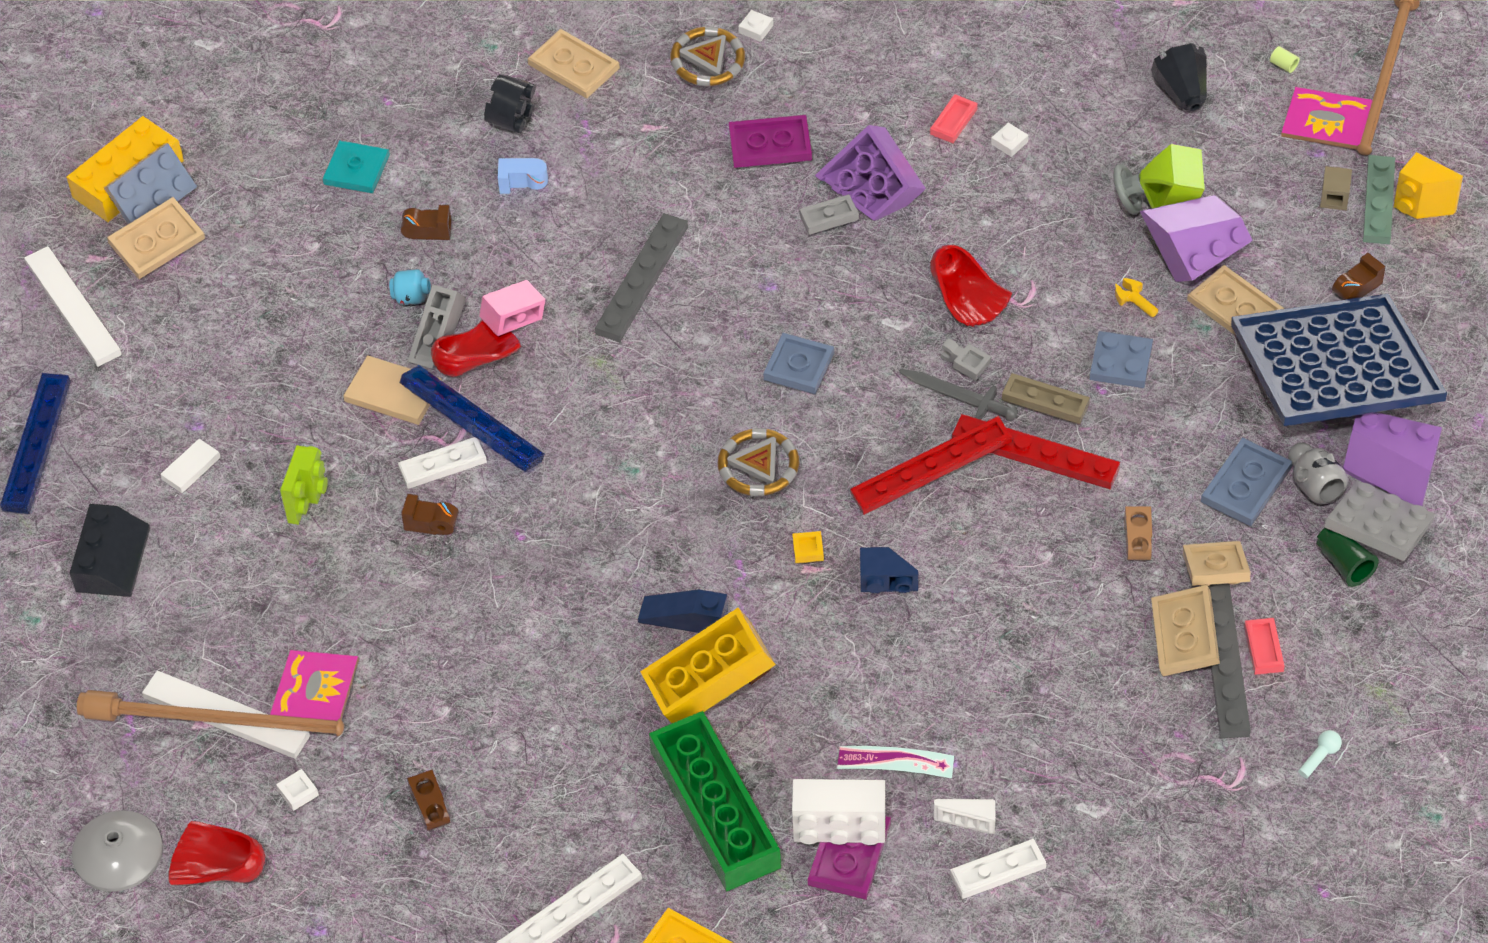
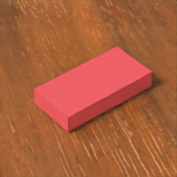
(953, 118)
(1264, 646)

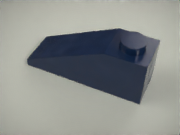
(684, 610)

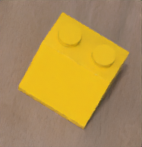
(1427, 188)

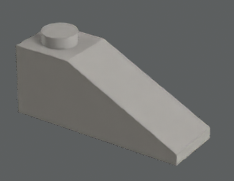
(438, 320)

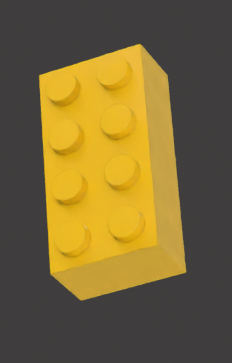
(113, 160)
(708, 667)

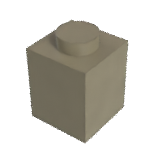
(1336, 188)

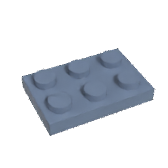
(150, 184)
(1246, 481)

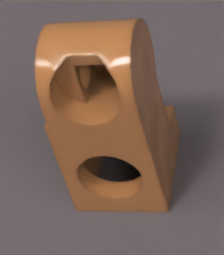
(1138, 532)

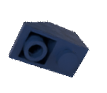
(886, 571)

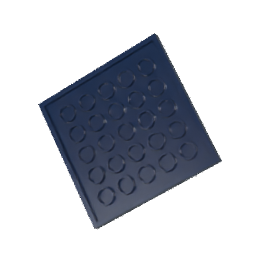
(1337, 359)

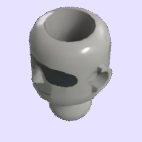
(1317, 473)

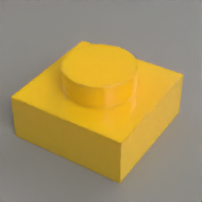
(808, 547)

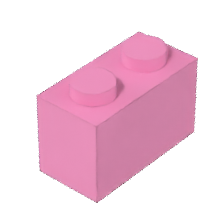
(512, 307)

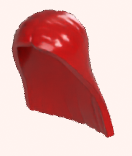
(966, 287)
(467, 350)
(215, 854)

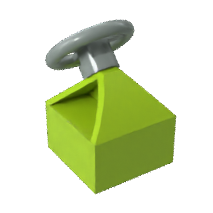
(1167, 180)

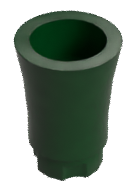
(1348, 557)

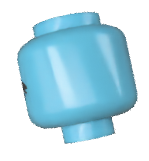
(409, 287)

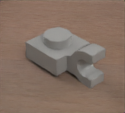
(966, 360)

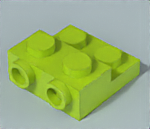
(303, 482)

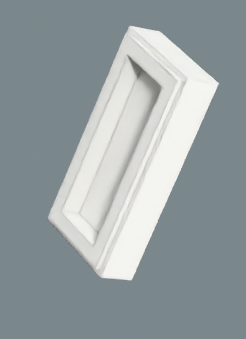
(190, 465)

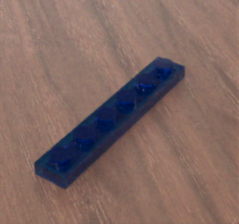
(472, 418)
(35, 443)

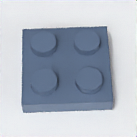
(1121, 359)
(798, 363)

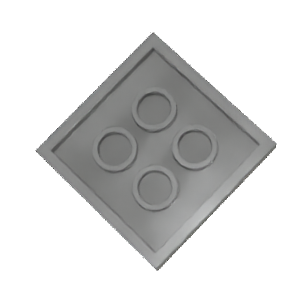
(1380, 520)

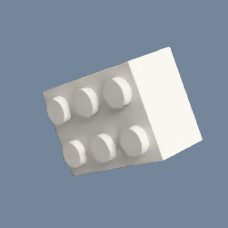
(838, 811)

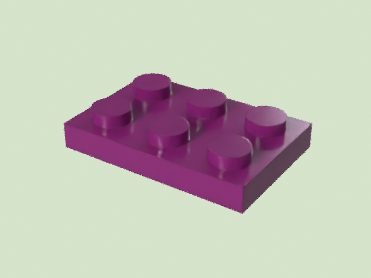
(770, 141)
(847, 866)

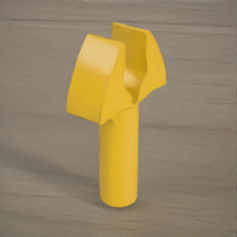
(1133, 296)

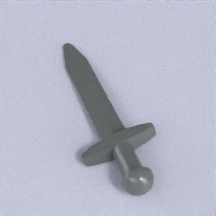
(983, 403)

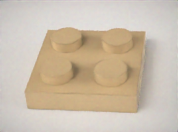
(1216, 563)

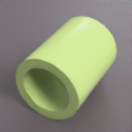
(1284, 59)

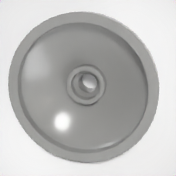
(118, 863)

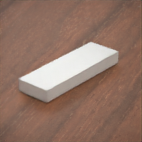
(442, 462)
(997, 868)

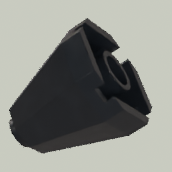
(1183, 75)

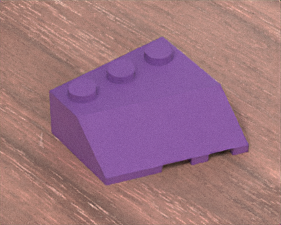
(873, 174)
(1196, 235)
(1393, 454)

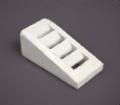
(967, 813)

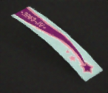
(896, 759)

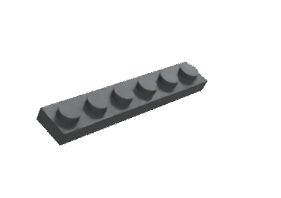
(641, 277)
(1228, 675)

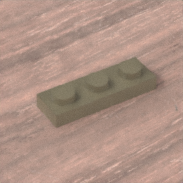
(1045, 398)

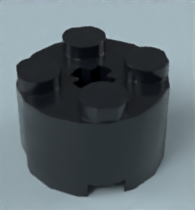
(510, 103)

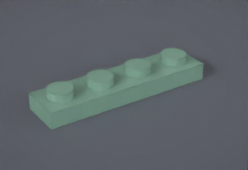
(1379, 199)

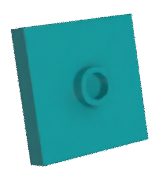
(356, 166)

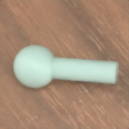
(1328, 743)

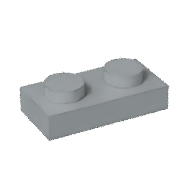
(829, 214)

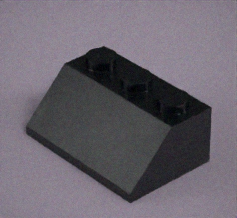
(109, 551)

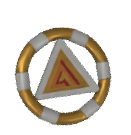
(707, 56)
(757, 461)

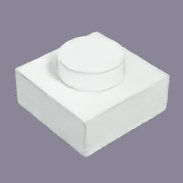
(756, 25)
(1009, 139)
(297, 789)

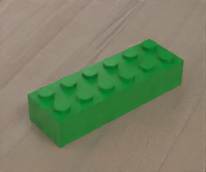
(715, 801)

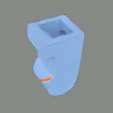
(521, 174)

